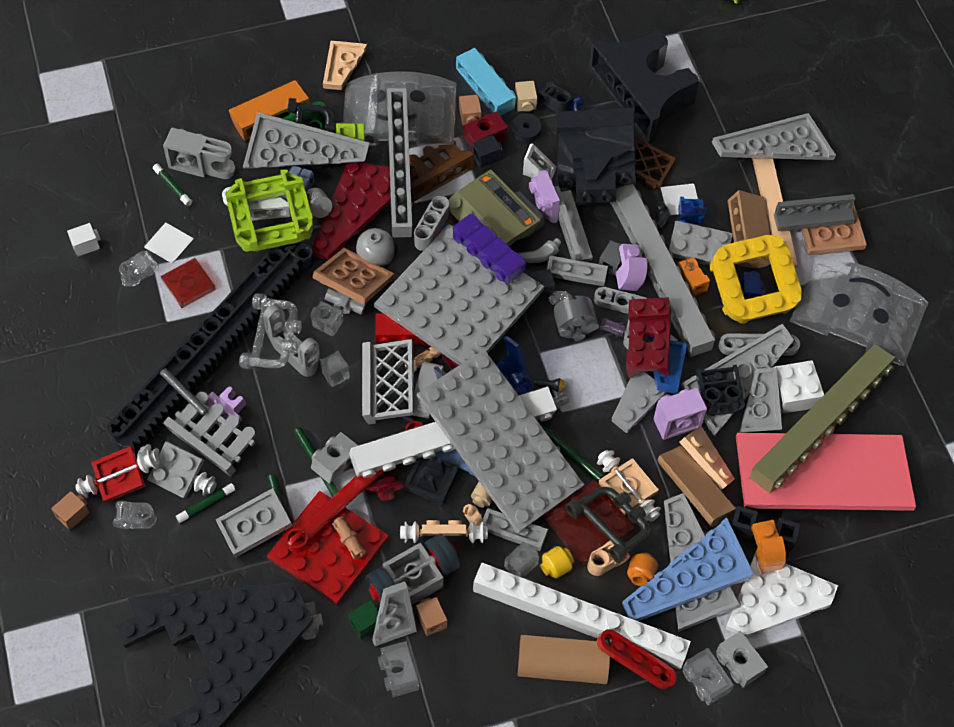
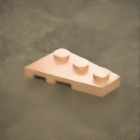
(341, 62)

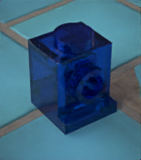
(691, 210)
(751, 285)

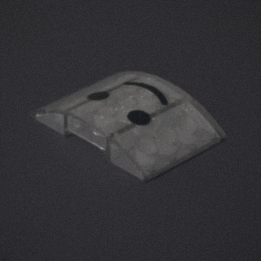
(429, 106)
(860, 307)

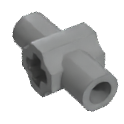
(344, 302)

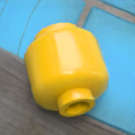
(557, 562)

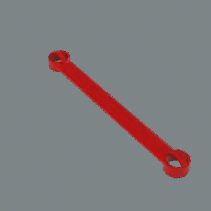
(333, 506)

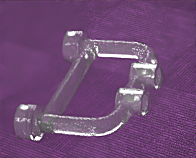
(288, 345)

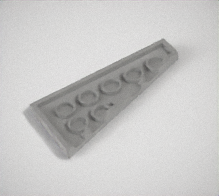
(288, 143)
(756, 355)

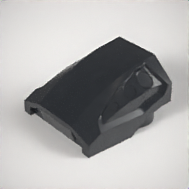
(721, 390)

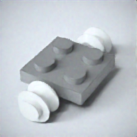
(179, 471)

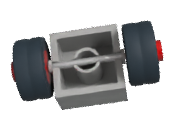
(417, 568)

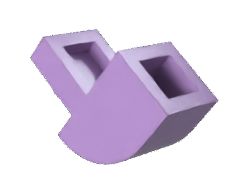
(633, 269)

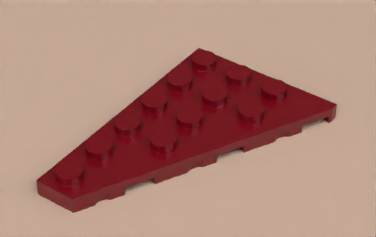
(357, 200)

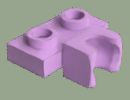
(231, 407)

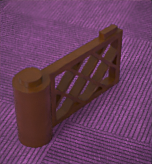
(655, 155)

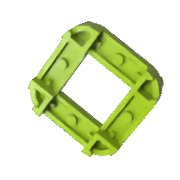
(264, 188)

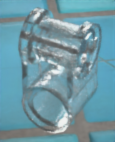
(139, 267)
(130, 515)

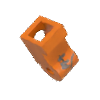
(693, 276)

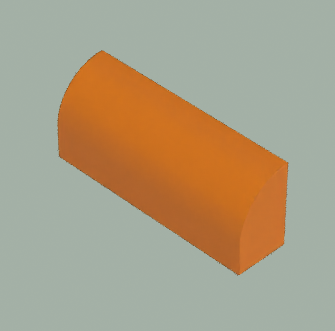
(271, 103)

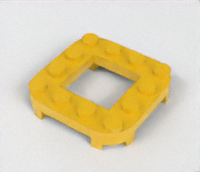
(729, 287)

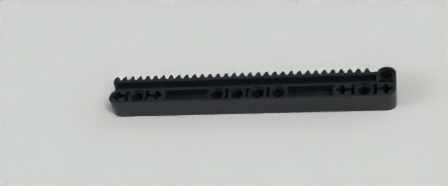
(158, 397)

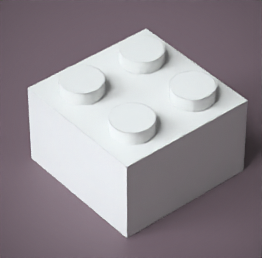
(798, 386)

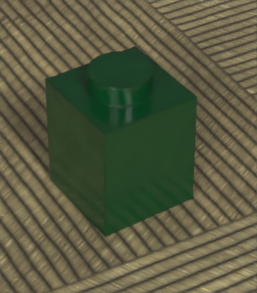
(364, 619)

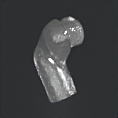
(558, 296)

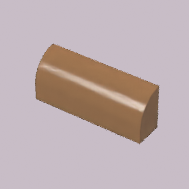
(748, 222)
(696, 485)
(562, 659)

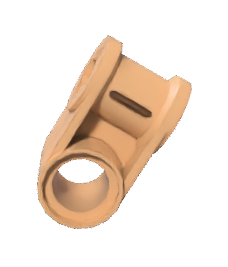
(602, 554)

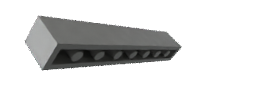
(399, 162)

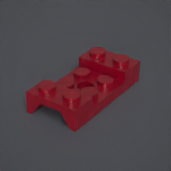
(646, 319)

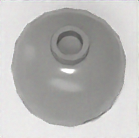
(376, 247)

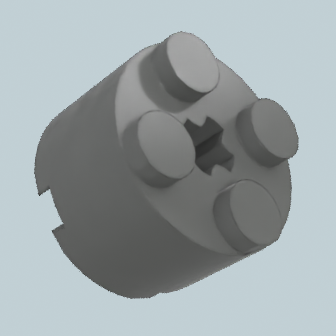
(575, 317)

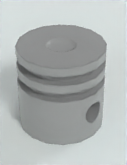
(319, 202)

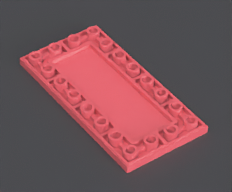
(839, 475)

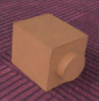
(469, 108)
(70, 510)
(431, 616)

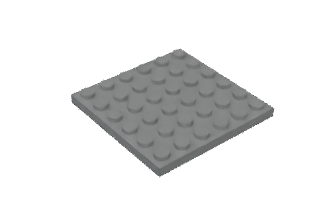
(456, 300)

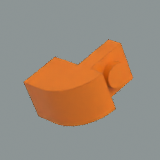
(771, 548)

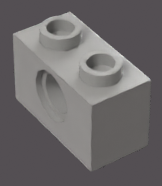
(331, 467)
(740, 647)

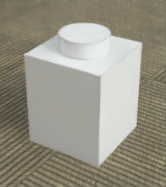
(84, 239)

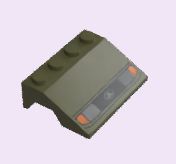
(495, 207)

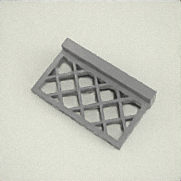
(371, 385)

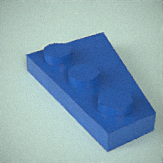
(677, 356)

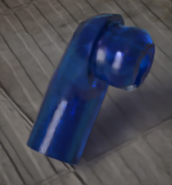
(576, 103)

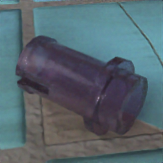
(613, 327)

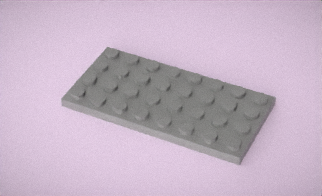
(500, 440)

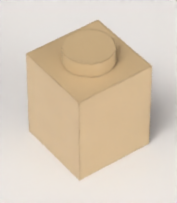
(525, 96)

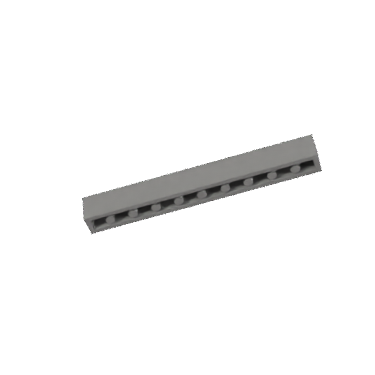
(662, 270)

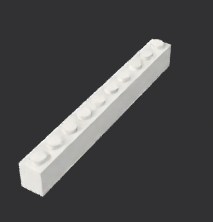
(428, 439)
(577, 613)

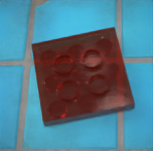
(581, 534)

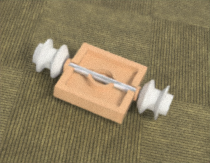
(630, 479)
(434, 528)

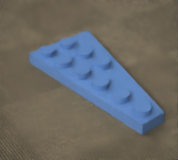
(699, 571)

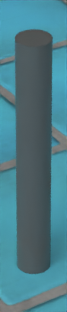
(184, 392)

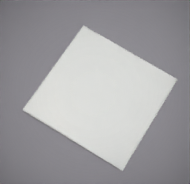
(673, 193)
(168, 242)

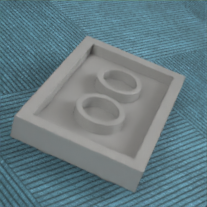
(697, 242)
(254, 522)

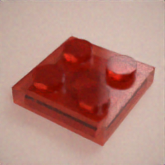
(188, 282)

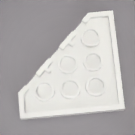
(778, 598)

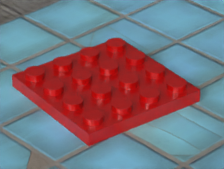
(326, 562)

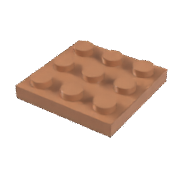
(834, 238)
(353, 276)

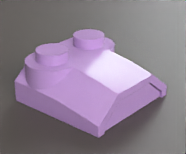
(545, 196)

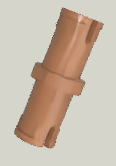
(348, 538)

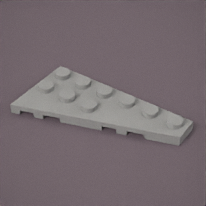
(782, 139)
(682, 533)

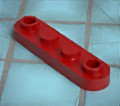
(636, 659)

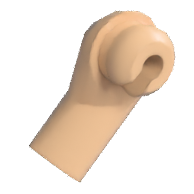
(472, 514)

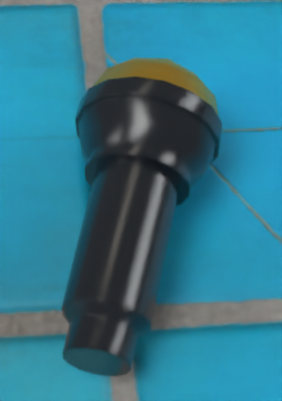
(556, 384)

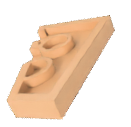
(706, 455)

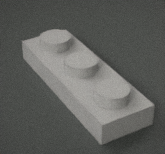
(577, 270)
(499, 526)

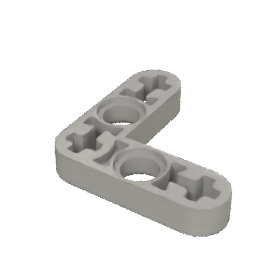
(606, 303)

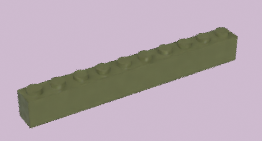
(822, 419)

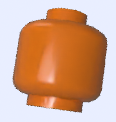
(642, 568)

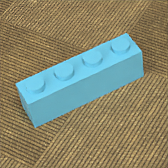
(485, 82)

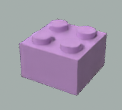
(679, 413)

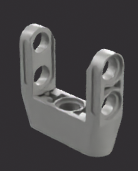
(306, 357)

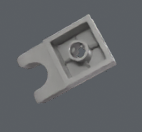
(198, 154)

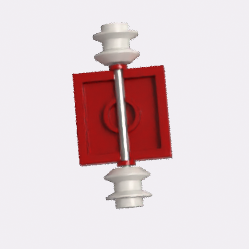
(118, 474)

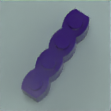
(488, 248)

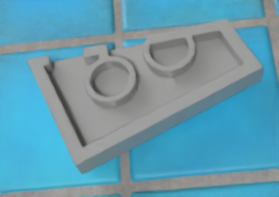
(636, 401)
(763, 403)
(394, 615)

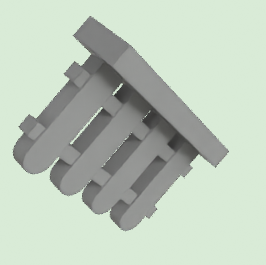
(216, 441)

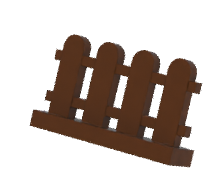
(442, 170)

